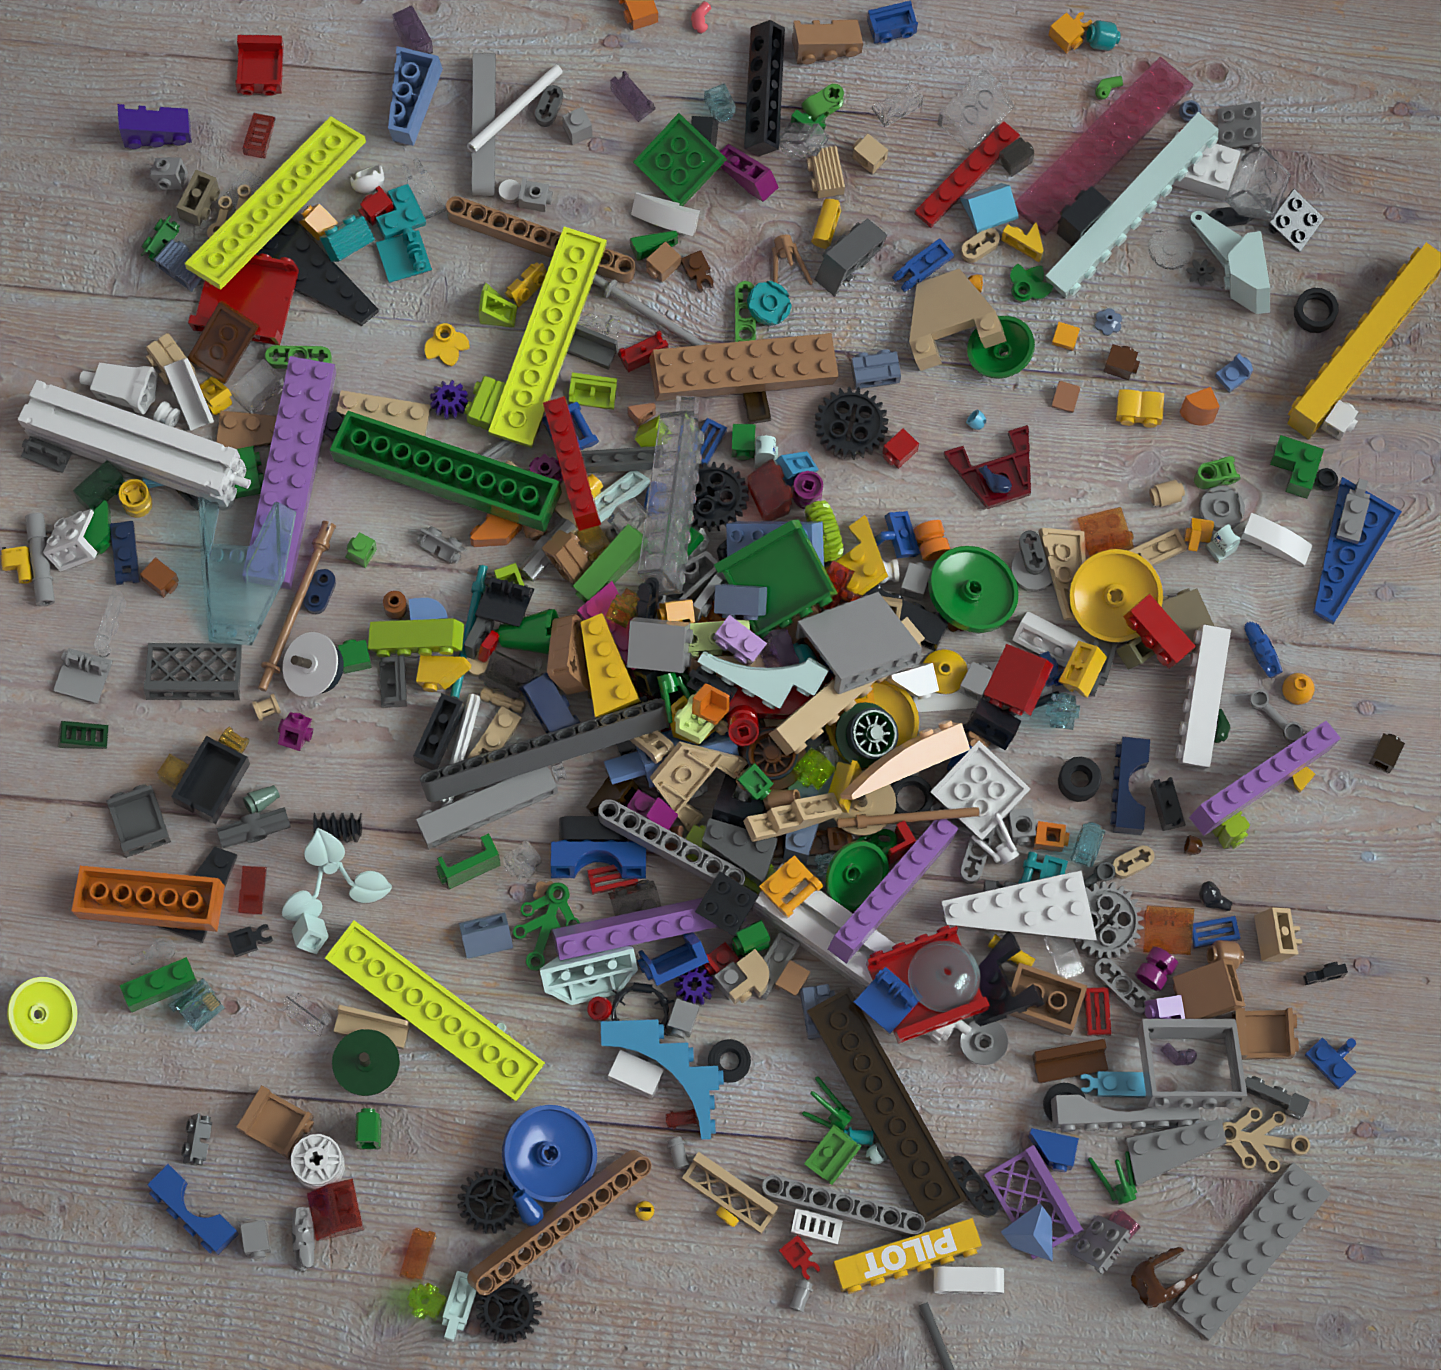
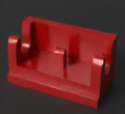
(639, 353)

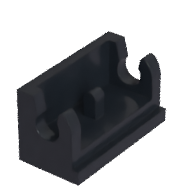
(993, 724)
(1167, 804)

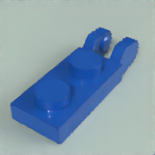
(924, 264)

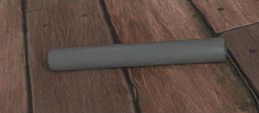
(936, 1336)

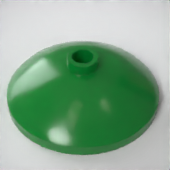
(1018, 345)
(867, 871)

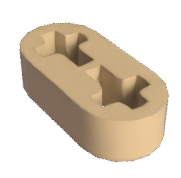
(983, 249)
(1135, 867)

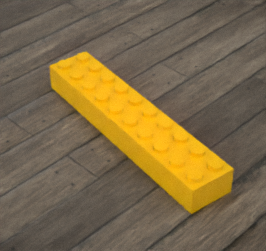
(1365, 341)

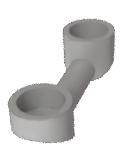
(1260, 701)

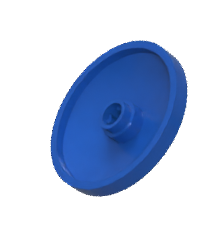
(569, 1147)

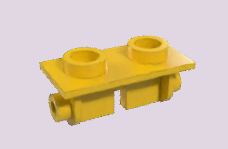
(533, 280)

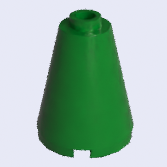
(532, 634)

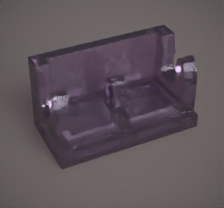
(631, 97)

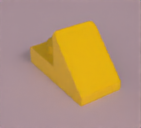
(1027, 244)
(216, 395)

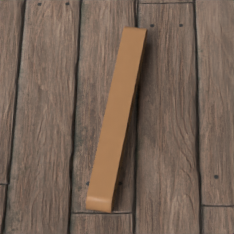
(528, 239)
(548, 1225)

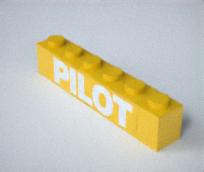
(907, 1255)

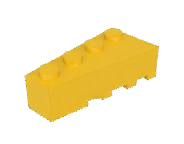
(607, 672)

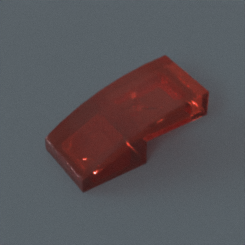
(252, 890)

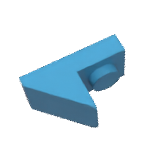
(794, 464)

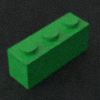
(158, 984)

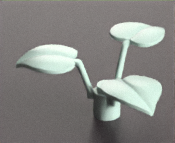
(326, 852)

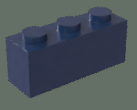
(547, 703)

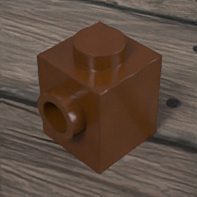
(1122, 362)

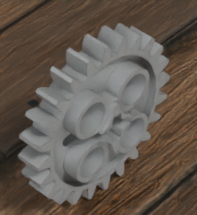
(1120, 935)

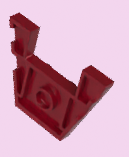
(1013, 466)

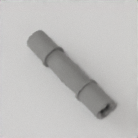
(40, 563)

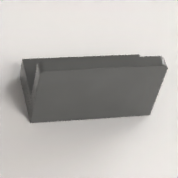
(593, 347)

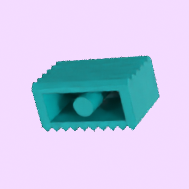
(346, 238)

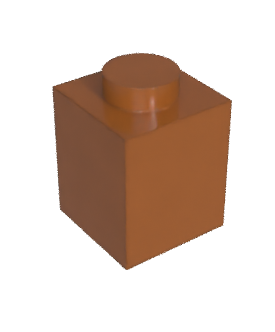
(160, 577)

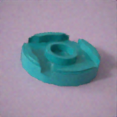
(769, 303)

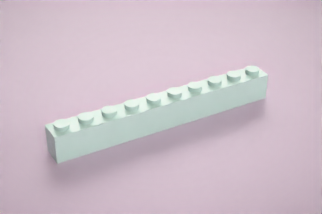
(1132, 205)

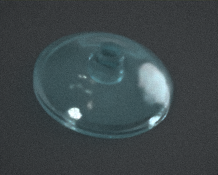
(936, 988)

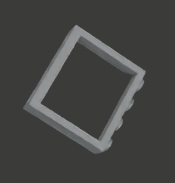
(1192, 1029)

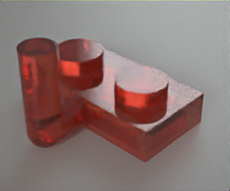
(840, 578)

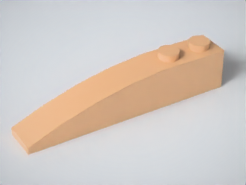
(910, 757)

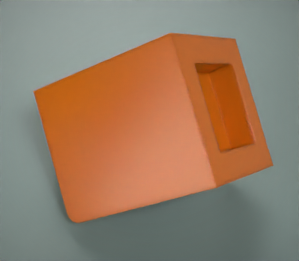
(710, 704)

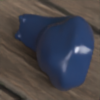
(996, 482)

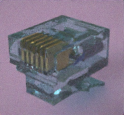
(197, 1005)

